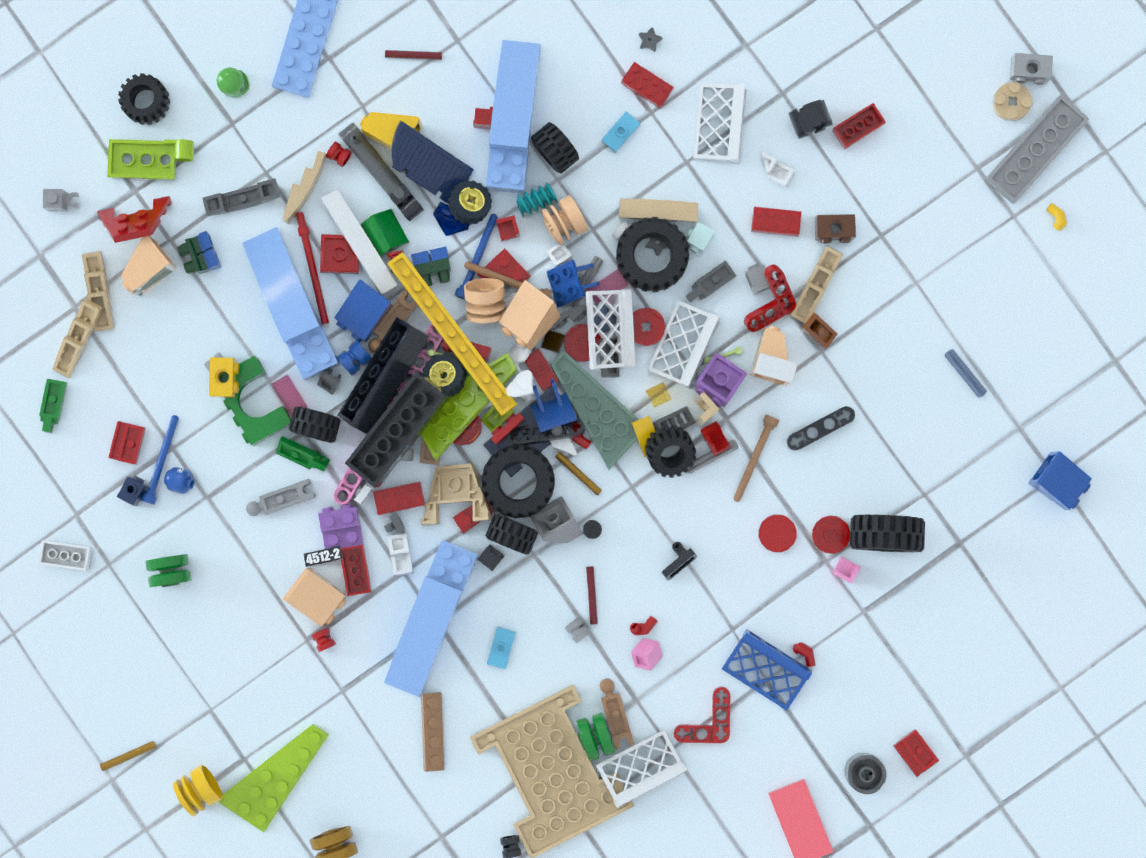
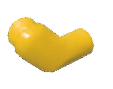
(1059, 216)

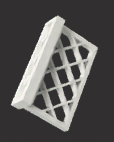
(735, 127)
(622, 328)
(699, 350)
(644, 785)

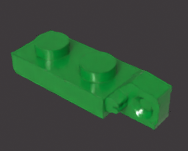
(52, 404)
(301, 455)

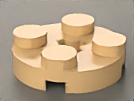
(1012, 112)

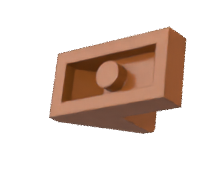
(819, 331)

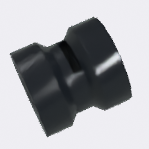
(592, 529)
(510, 846)

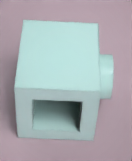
(699, 237)

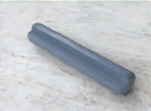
(965, 373)

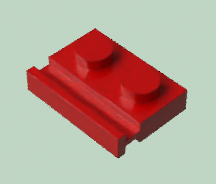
(501, 433)
(126, 442)
(916, 753)

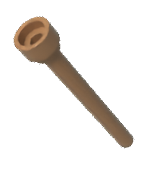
(506, 280)
(769, 424)

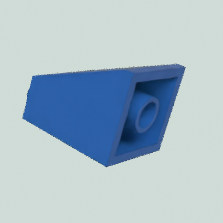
(362, 311)
(1061, 480)

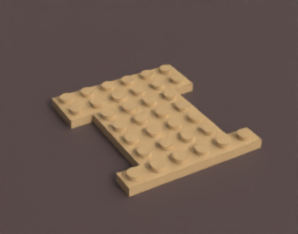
(551, 773)

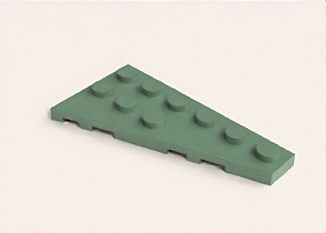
(598, 409)

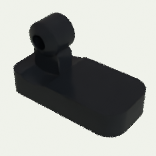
(684, 559)

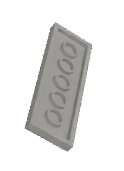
(1037, 149)

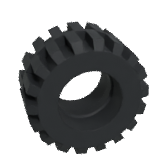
(133, 88)
(555, 147)
(314, 424)
(677, 463)
(511, 534)

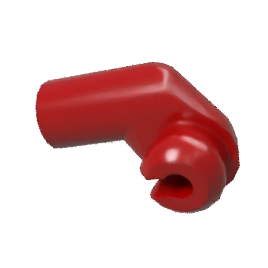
(580, 440)
(643, 628)
(805, 651)

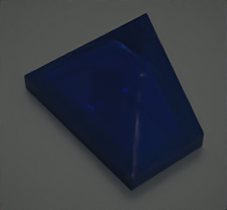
(447, 221)

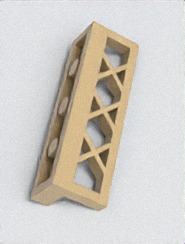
(707, 406)

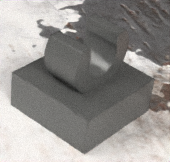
(328, 381)
(395, 524)

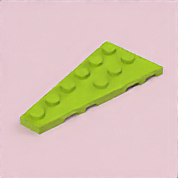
(463, 408)
(268, 786)

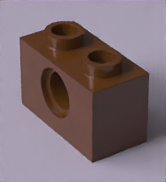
(845, 222)

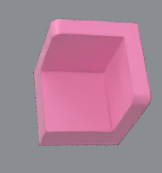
(846, 570)
(646, 654)

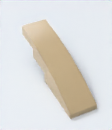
(300, 193)
(663, 209)
(816, 284)
(98, 288)
(77, 338)

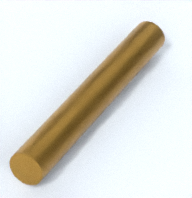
(578, 473)
(128, 755)

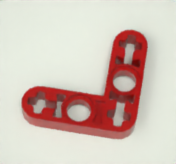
(777, 304)
(711, 729)

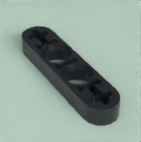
(819, 426)
(547, 435)

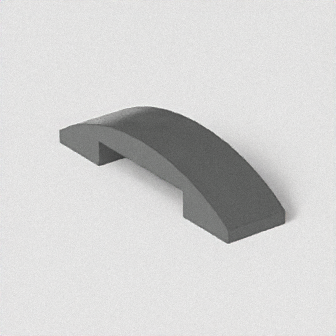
(241, 198)

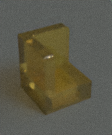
(658, 394)

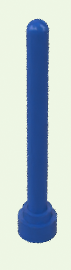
(478, 254)
(150, 495)

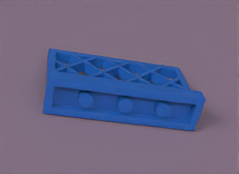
(777, 656)

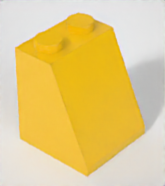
(382, 126)

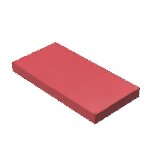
(800, 821)

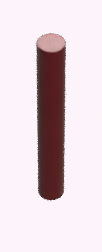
(413, 54)
(591, 595)

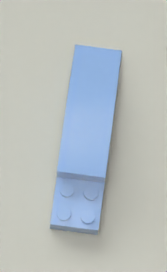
(512, 116)
(290, 304)
(430, 618)

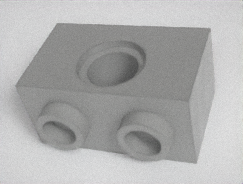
(1041, 64)

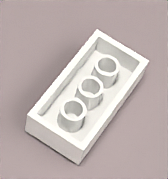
(65, 555)

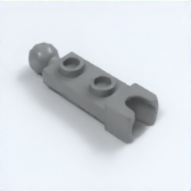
(280, 499)

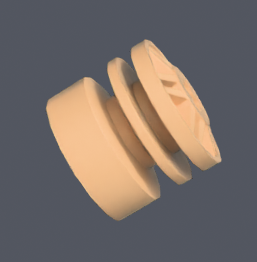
(564, 220)
(484, 300)

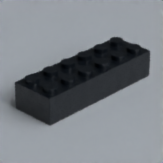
(383, 375)
(397, 429)

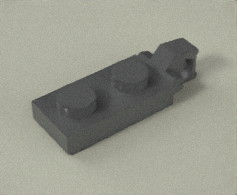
(711, 281)

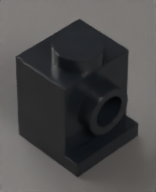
(490, 557)

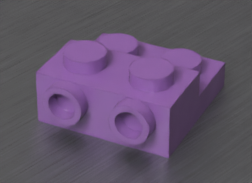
(719, 380)
(341, 527)

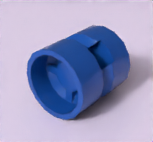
(354, 358)

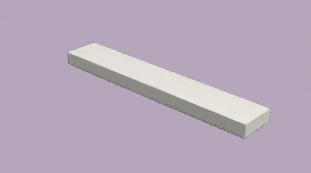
(359, 242)

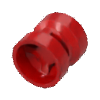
(338, 154)
(323, 639)

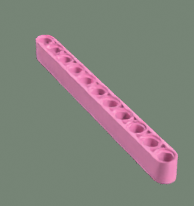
(344, 485)

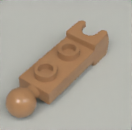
(401, 310)
(615, 713)

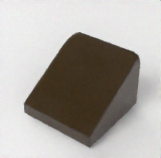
(553, 341)

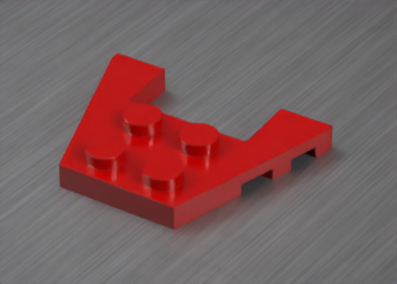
(134, 225)

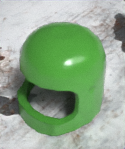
(231, 81)

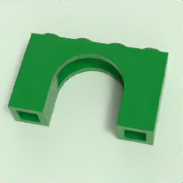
(254, 428)

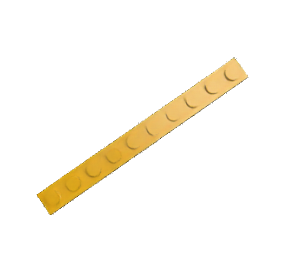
(452, 334)

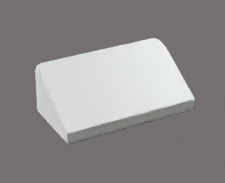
(775, 367)

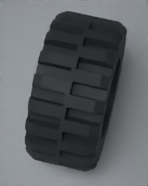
(652, 280)
(518, 507)
(887, 533)

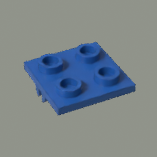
(566, 283)
(552, 412)

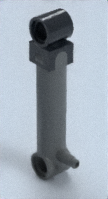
(381, 172)

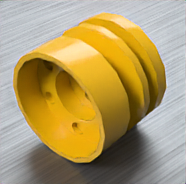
(194, 792)

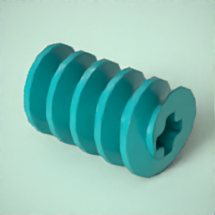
(536, 199)

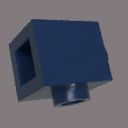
(132, 490)

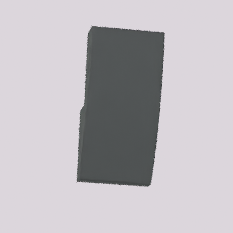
(574, 314)

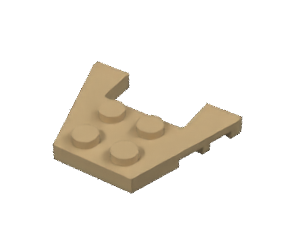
(456, 485)

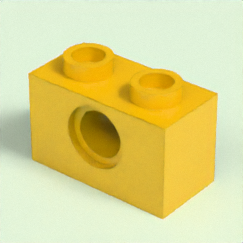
(217, 367)

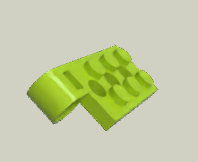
(178, 150)

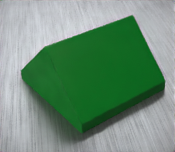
(384, 232)

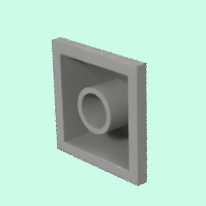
(556, 522)

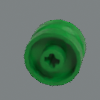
(168, 571)
(595, 736)

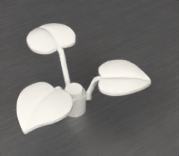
(523, 383)

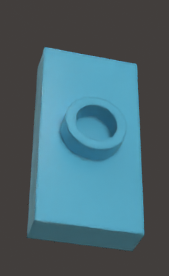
(620, 132)
(501, 647)

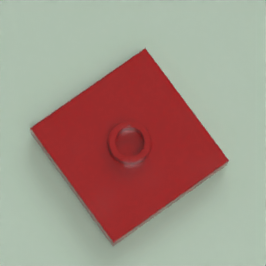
(337, 255)

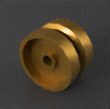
(333, 843)

